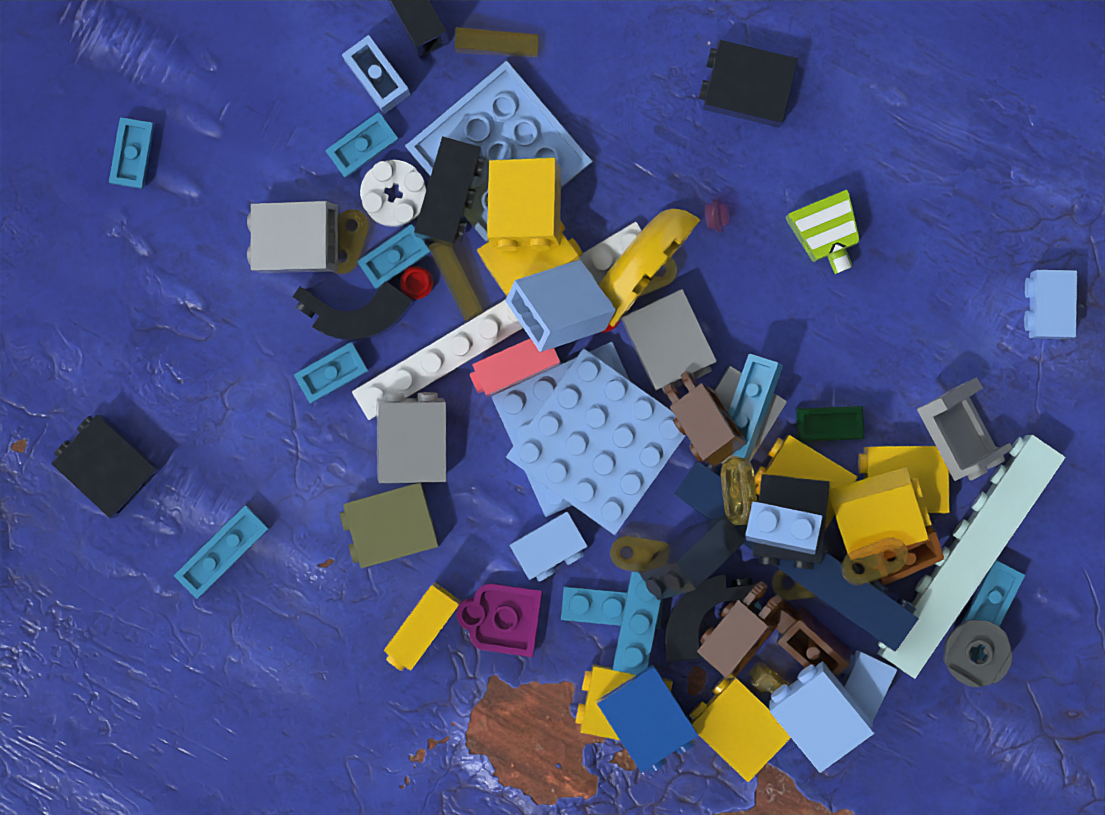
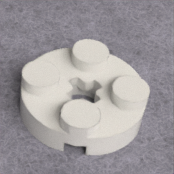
(384, 176)

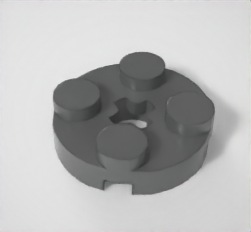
(996, 648)

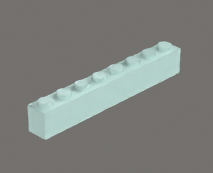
(974, 549)

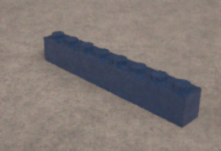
(861, 604)

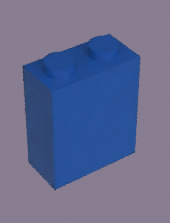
(647, 719)

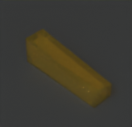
(495, 42)
(456, 281)

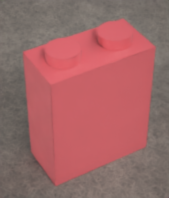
(512, 367)

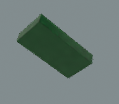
(829, 423)

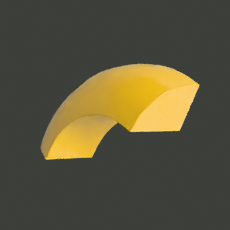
(645, 257)

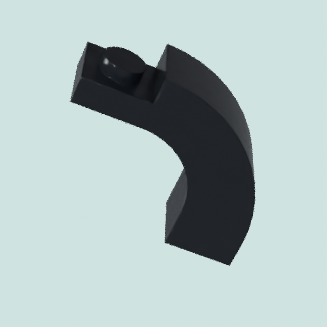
(367, 322)
(684, 619)

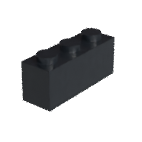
(449, 192)

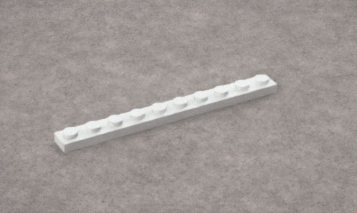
(474, 335)

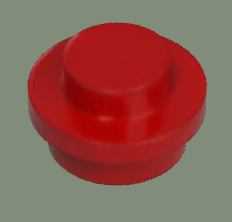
(416, 282)

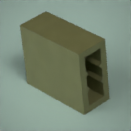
(389, 525)

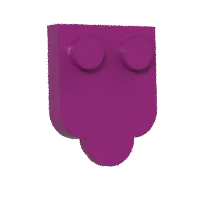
(502, 619)

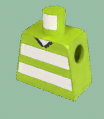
(827, 230)

